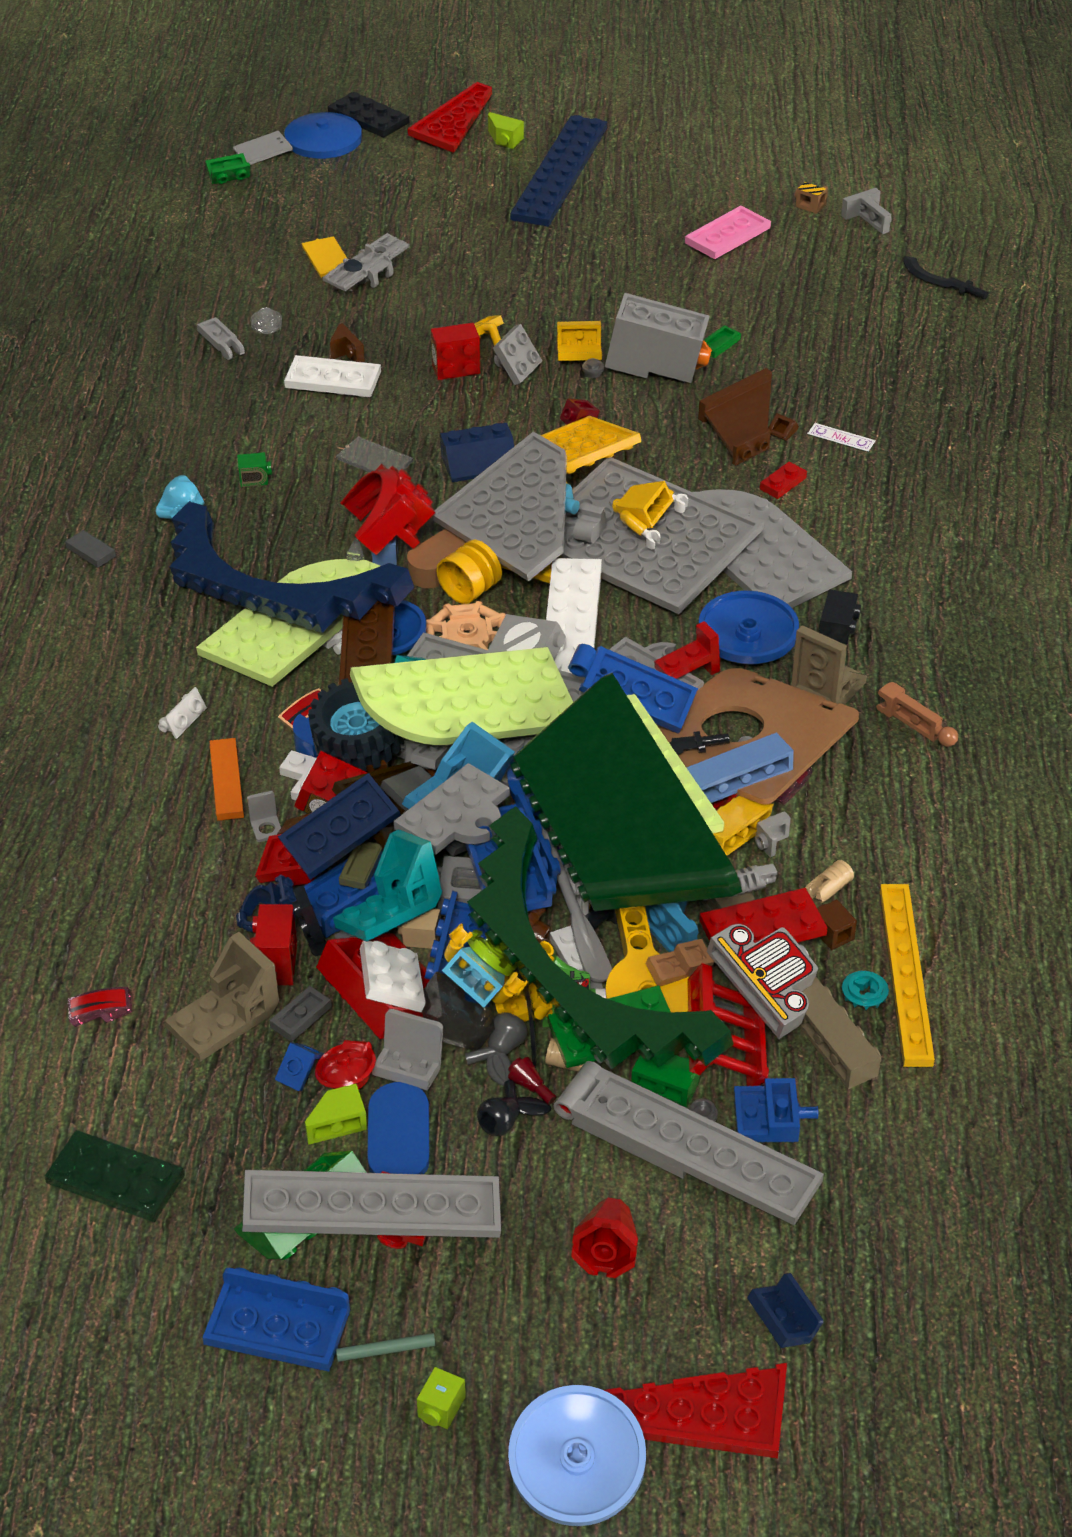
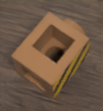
(811, 197)

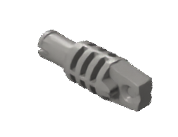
(755, 877)

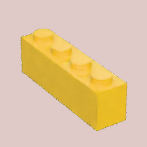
(740, 822)

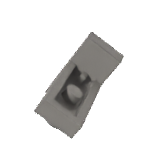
(867, 206)

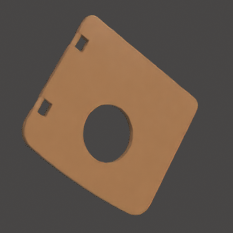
(781, 709)

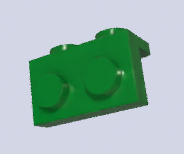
(227, 168)

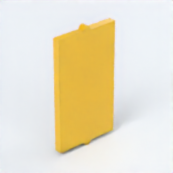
(324, 254)

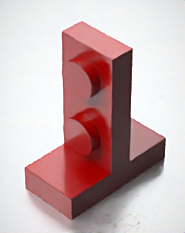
(693, 655)

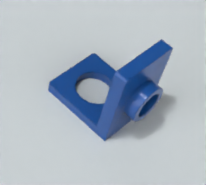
(297, 1065)

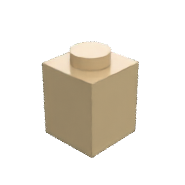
(421, 930)

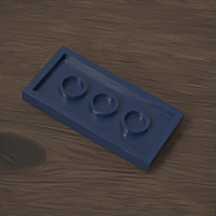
(339, 826)

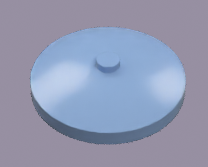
(577, 1455)

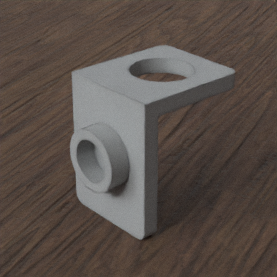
(263, 812)

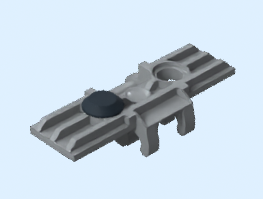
(367, 263)

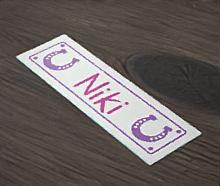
(841, 437)

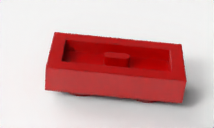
(783, 480)

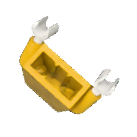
(645, 505)

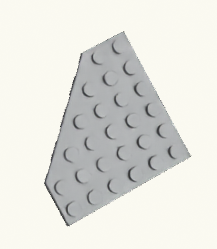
(515, 506)

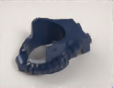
(271, 894)

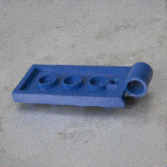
(660, 694)

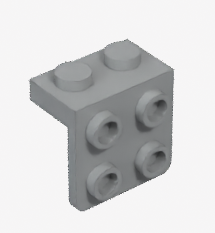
(410, 1049)

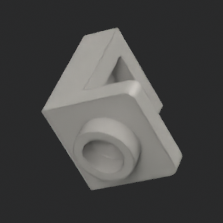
(771, 831)

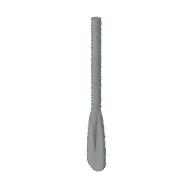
(586, 940)

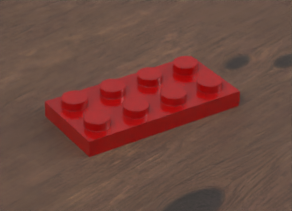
(765, 915)

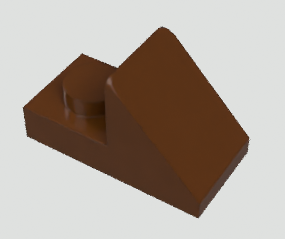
(346, 343)

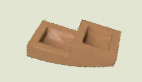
(679, 963)

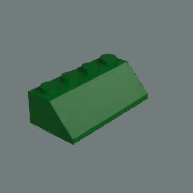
(283, 1245)

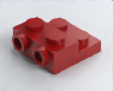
(277, 862)

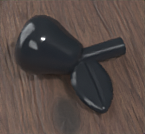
(499, 1114)

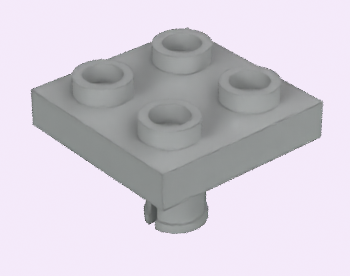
(516, 354)

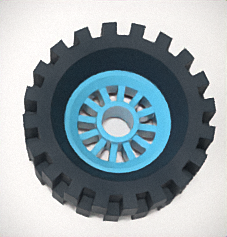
(347, 731)

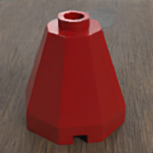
(606, 1239)

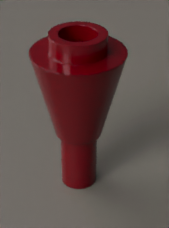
(525, 1074)

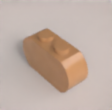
(424, 558)

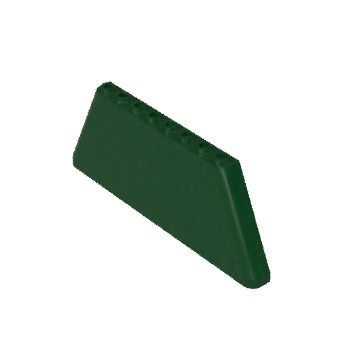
(619, 808)

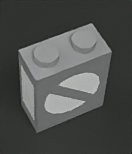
(528, 633)

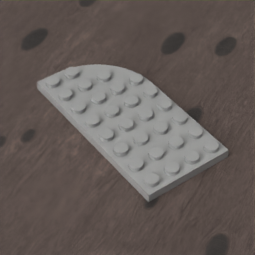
(782, 556)

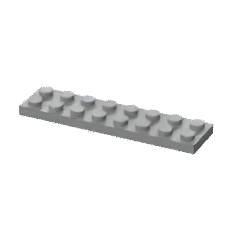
(371, 1203)

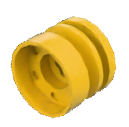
(469, 571)

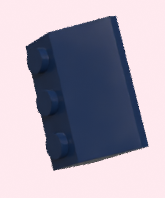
(474, 449)

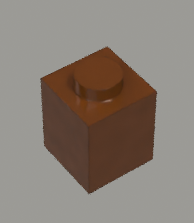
(839, 923)

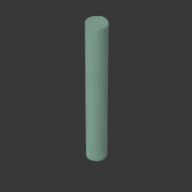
(385, 1347)

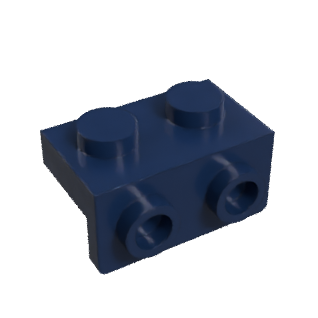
(786, 1312)

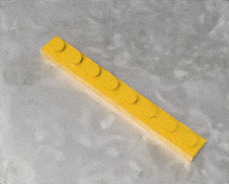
(906, 976)

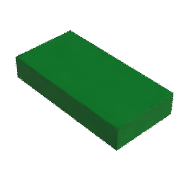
(722, 340)

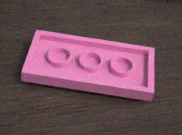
(727, 232)

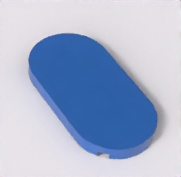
(398, 1130)

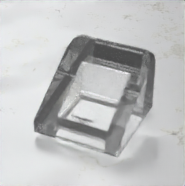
(355, 552)

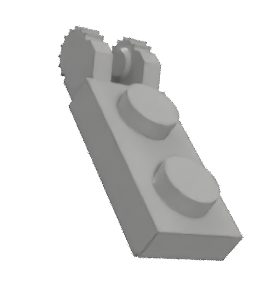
(220, 337)

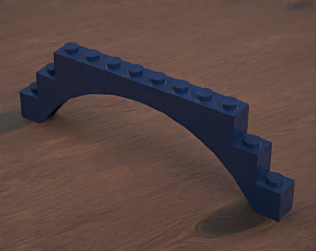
(303, 604)

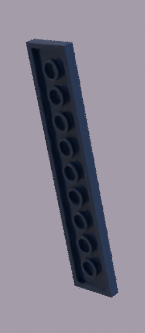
(559, 171)

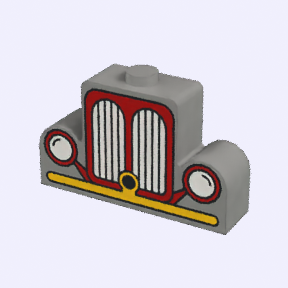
(767, 973)

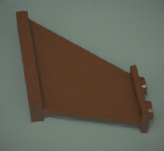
(741, 415)

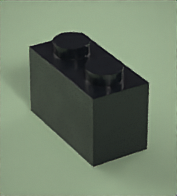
(839, 615)

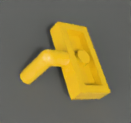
(489, 326)

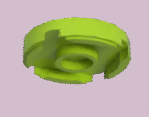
(490, 954)

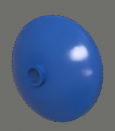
(408, 626)

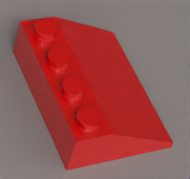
(342, 968)

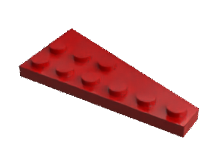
(452, 120)
(713, 1410)

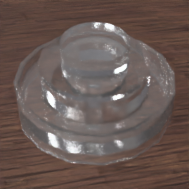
(266, 321)

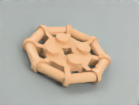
(464, 618)

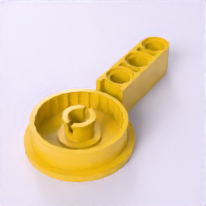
(631, 972)

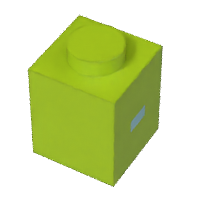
(441, 1398)

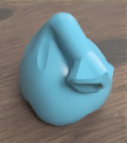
(176, 496)

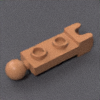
(915, 715)

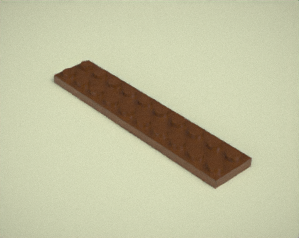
(367, 644)

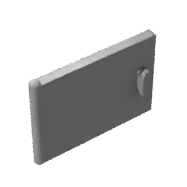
(263, 147)

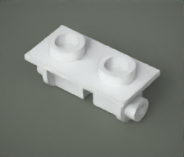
(183, 714)

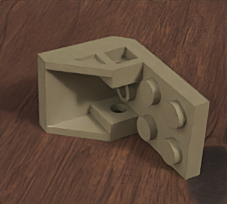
(822, 669)
(240, 998)

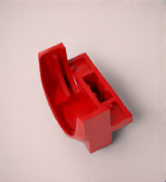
(395, 505)

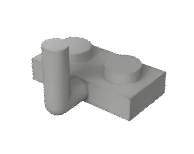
(425, 755)

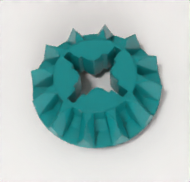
(860, 981)

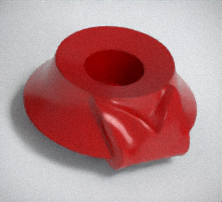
(346, 1065)

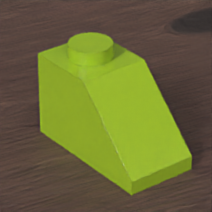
(505, 130)
(336, 1115)

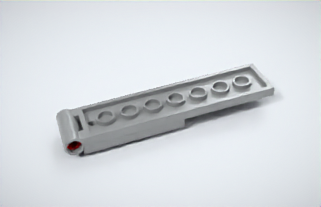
(686, 1142)

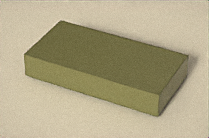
(361, 865)

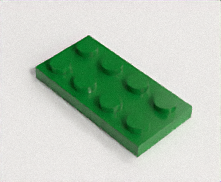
(576, 1053)

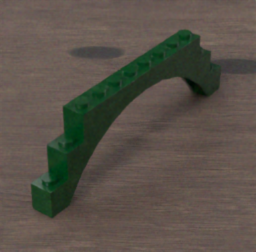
(606, 1025)

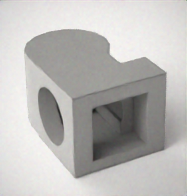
(590, 523)

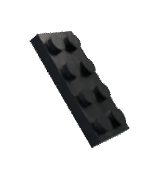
(370, 114)

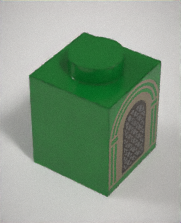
(253, 469)

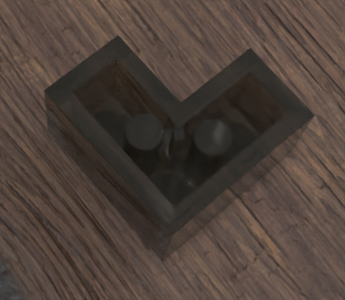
(463, 1021)

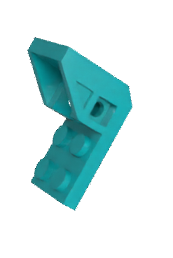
(418, 888)

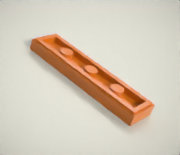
(226, 779)

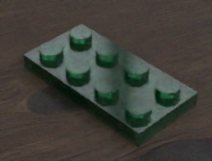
(115, 1175)

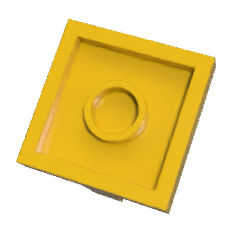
(579, 340)

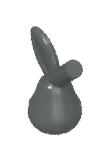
(507, 1035)

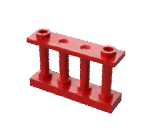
(700, 998)

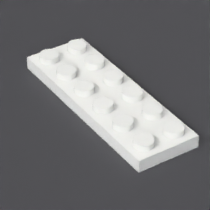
(574, 603)

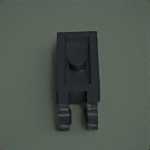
(309, 923)

